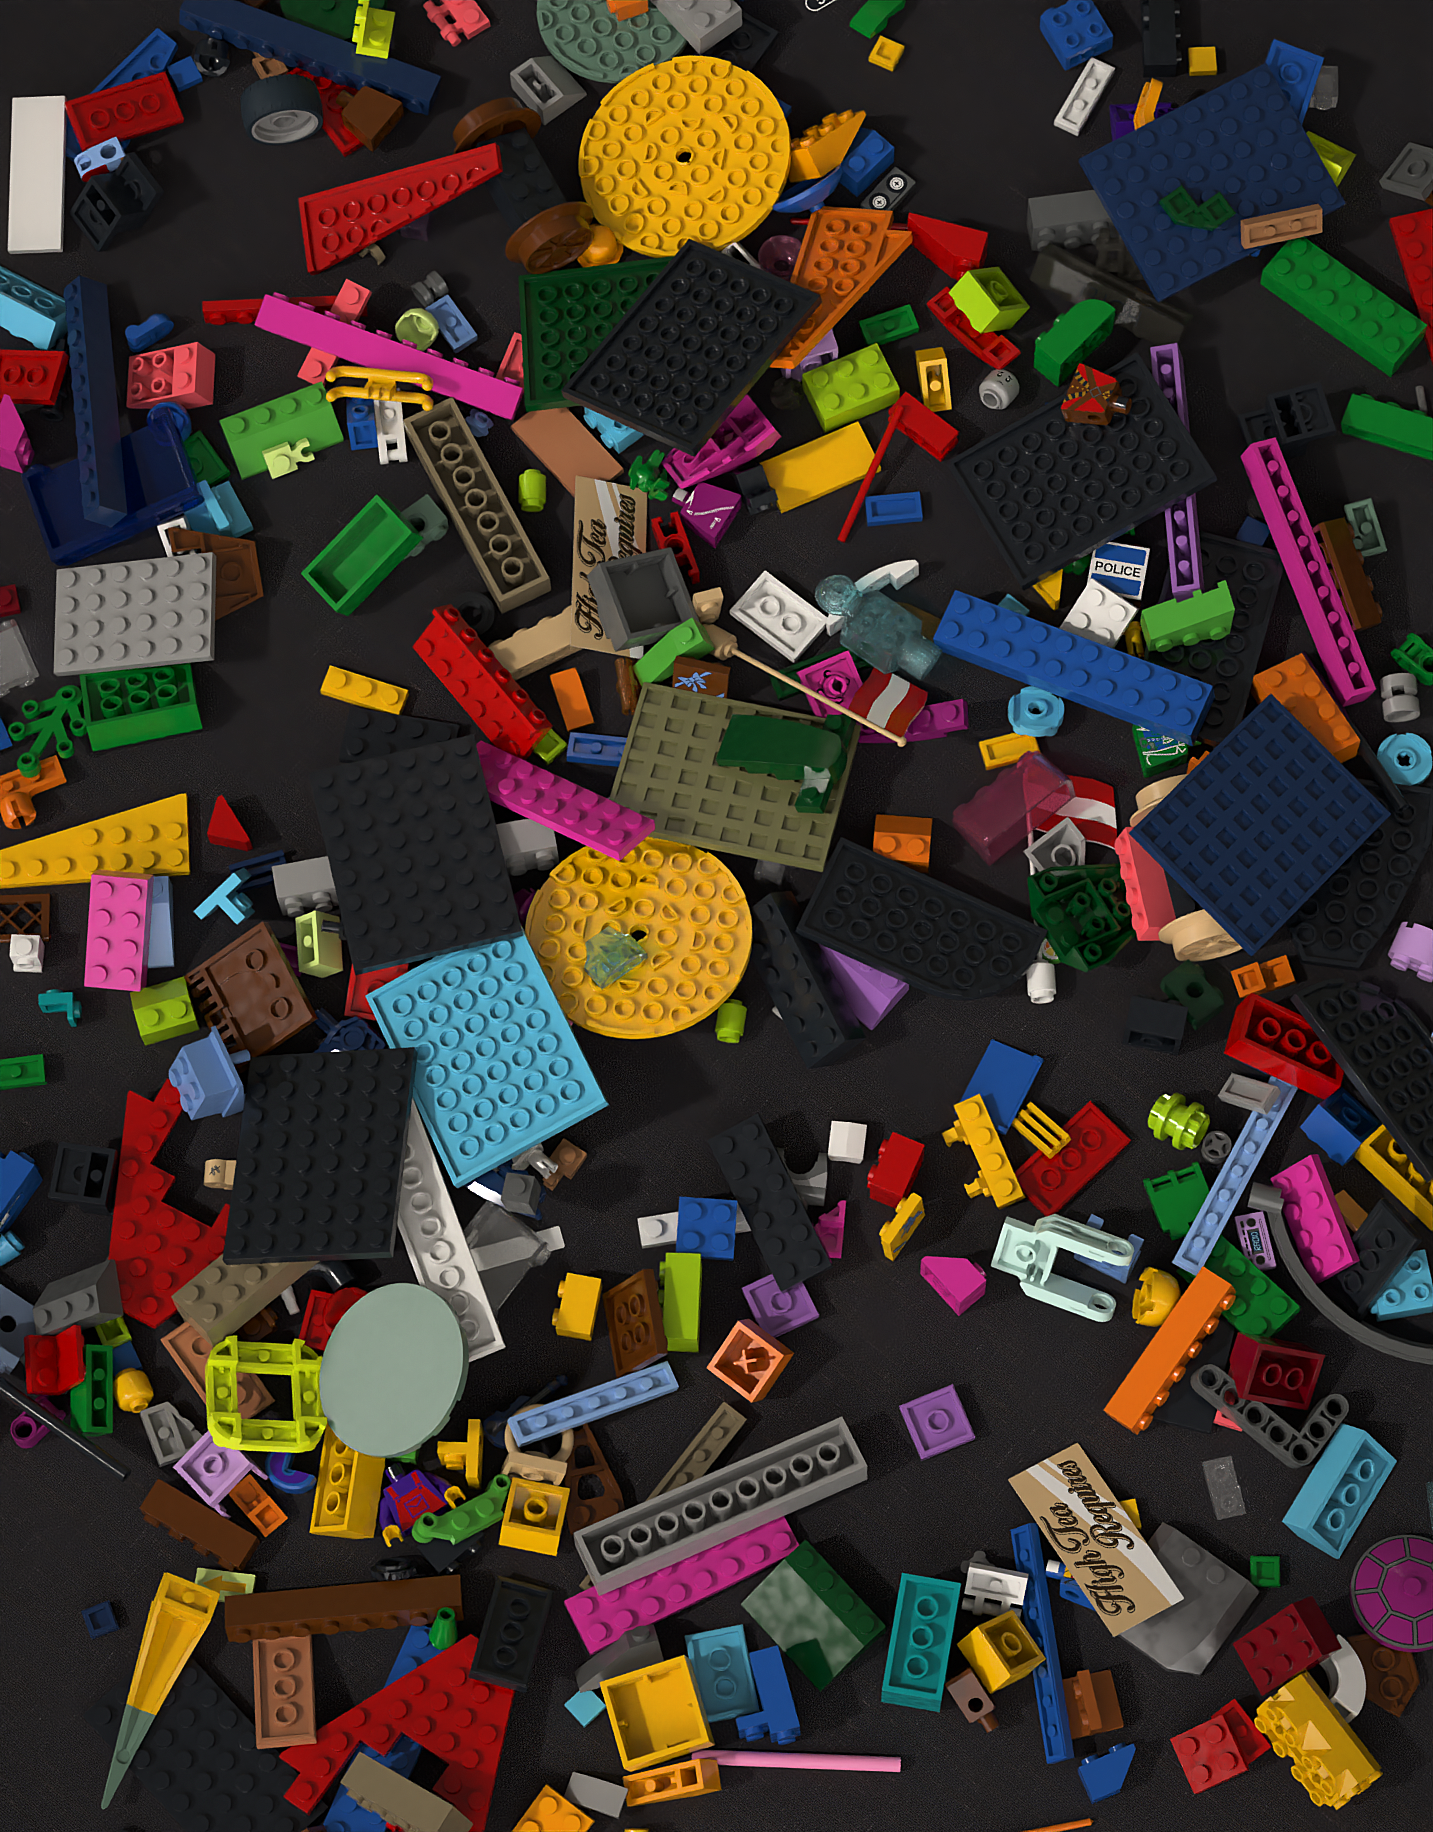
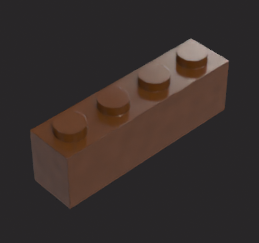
(199, 1525)

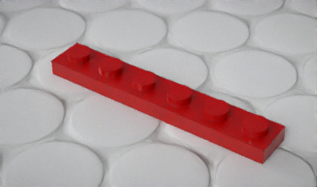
(247, 310)

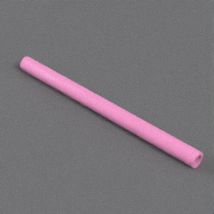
(800, 1760)

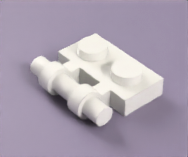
(994, 1584)

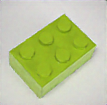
(850, 387)
(681, 1300)

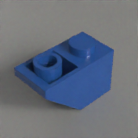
(1105, 1775)

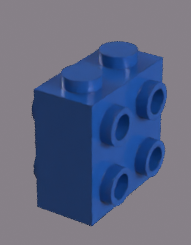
(1075, 32)

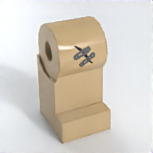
(219, 1173)

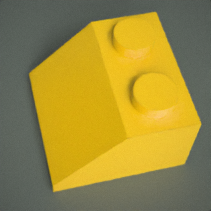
(534, 1516)

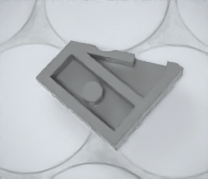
(168, 1433)

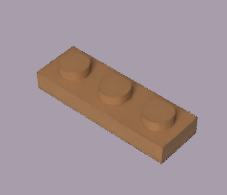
(1281, 226)

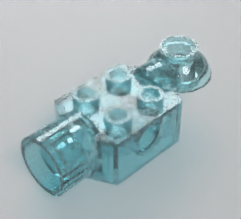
(878, 628)

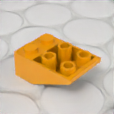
(823, 145)

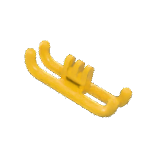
(380, 385)

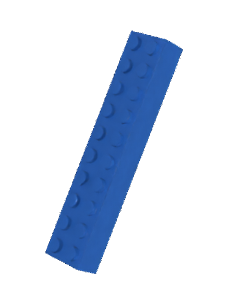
(1074, 668)

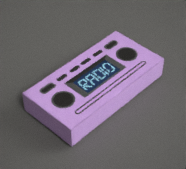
(1255, 1240)

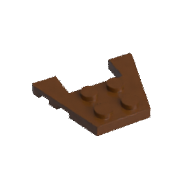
(236, 566)

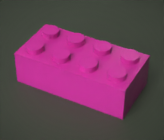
(118, 930)

